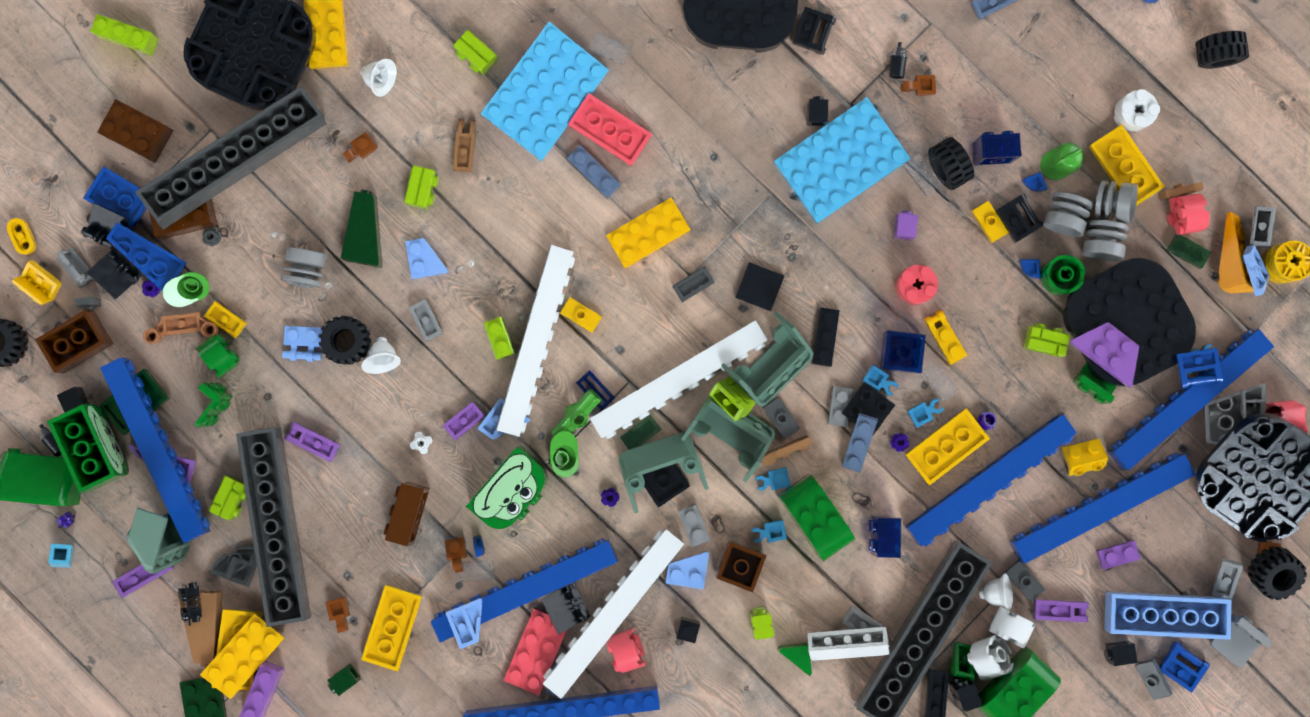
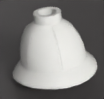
(379, 76)
(380, 357)
(998, 592)

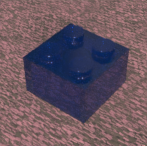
(996, 148)
(902, 352)
(885, 536)

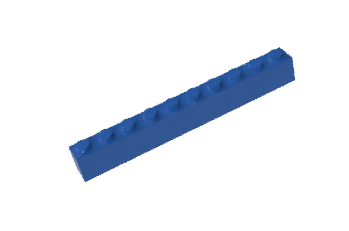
(1188, 401)
(155, 449)
(990, 480)
(1102, 507)
(535, 584)
(589, 705)

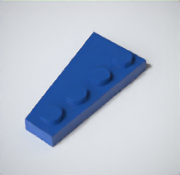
(148, 257)

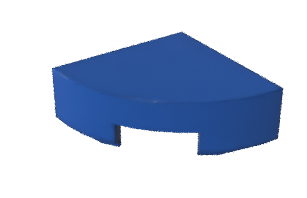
(1035, 182)
(1031, 267)
(478, 546)

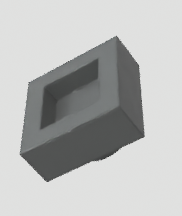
(87, 303)

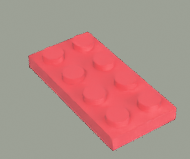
(610, 129)
(534, 653)

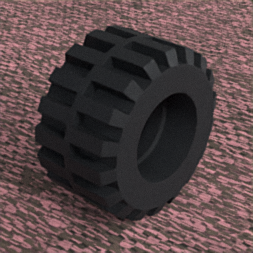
(1222, 49)
(951, 163)
(329, 335)
(14, 343)
(1277, 573)

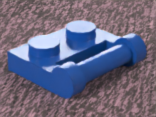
(1199, 361)
(1179, 671)

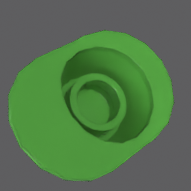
(1062, 161)
(186, 289)
(564, 454)

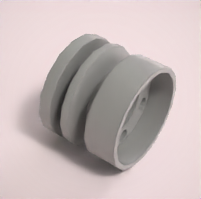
(1111, 201)
(1068, 214)
(1106, 238)
(303, 267)

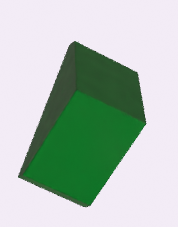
(798, 655)
(959, 662)

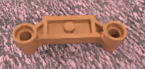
(179, 325)

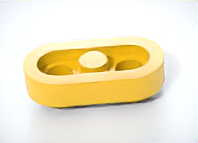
(22, 237)

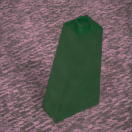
(362, 234)

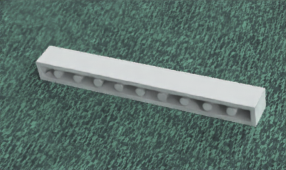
(534, 341)
(679, 379)
(612, 614)

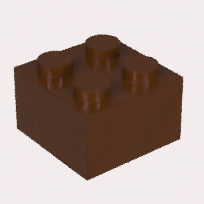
(740, 566)

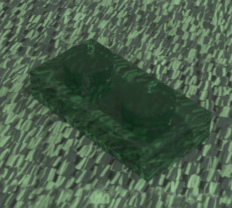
(1189, 251)
(641, 432)

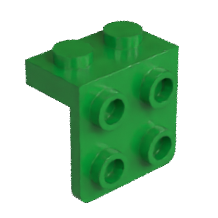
(1090, 384)
(220, 402)

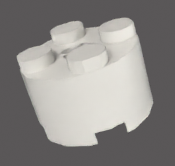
(1143, 103)
(1012, 627)
(990, 657)

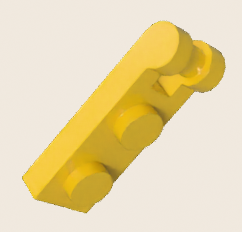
(945, 337)

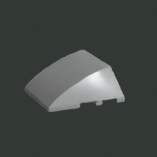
(1227, 411)

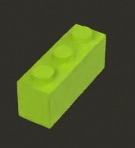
(124, 34)

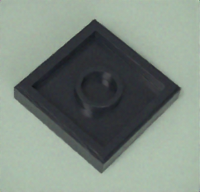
(759, 286)
(665, 484)

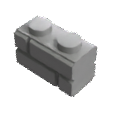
(1262, 226)

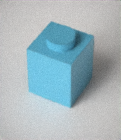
(61, 555)

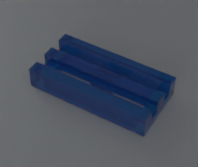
(584, 378)

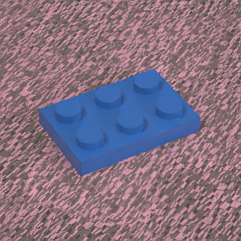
(116, 195)

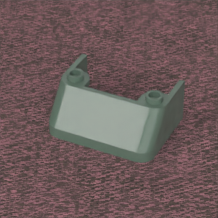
(775, 366)
(746, 435)
(656, 456)
(156, 541)

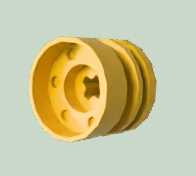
(1278, 262)

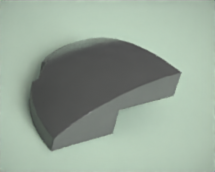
(237, 567)

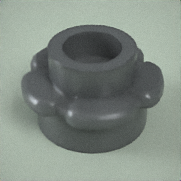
(211, 241)

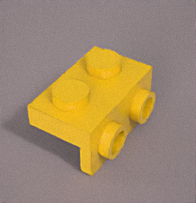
(38, 283)
(1085, 457)

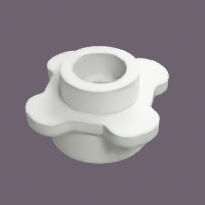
(416, 443)

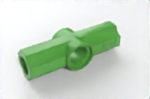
(577, 413)

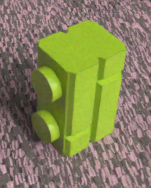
(475, 52)
(421, 187)
(499, 338)
(1046, 341)
(732, 398)
(228, 498)
(761, 623)

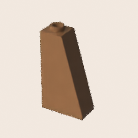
(204, 635)

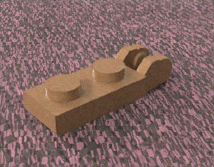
(464, 148)
(784, 451)

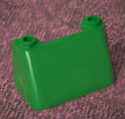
(36, 480)

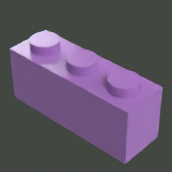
(262, 690)

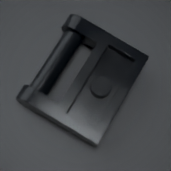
(808, 27)
(1014, 220)

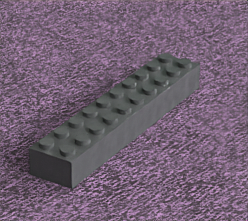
(231, 157)
(273, 526)
(923, 632)

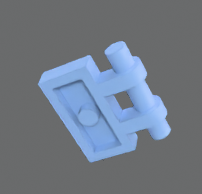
(302, 336)

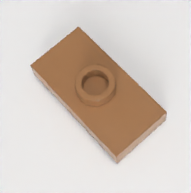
(1181, 190)

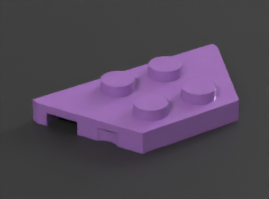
(1110, 351)

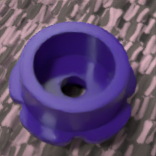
(147, 292)
(990, 418)
(899, 437)
(610, 492)
(65, 520)

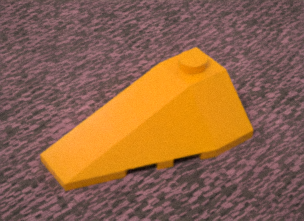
(1232, 270)

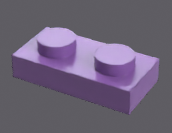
(464, 421)
(1118, 554)

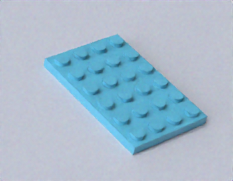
(544, 91)
(841, 160)

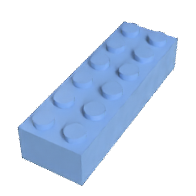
(1167, 615)

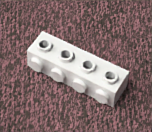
(848, 643)

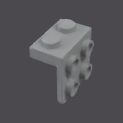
(1243, 641)

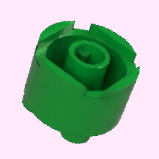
(1071, 281)
(217, 356)

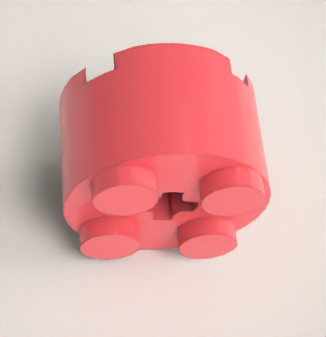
(1188, 214)
(918, 274)
(1289, 410)
(626, 651)

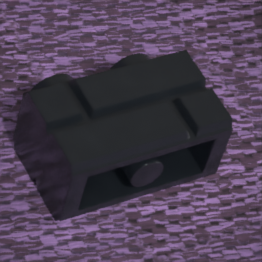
(965, 693)

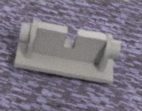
(74, 266)

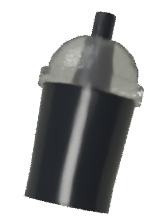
(898, 60)
(48, 439)

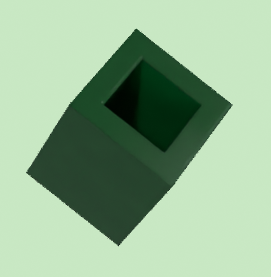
(343, 680)

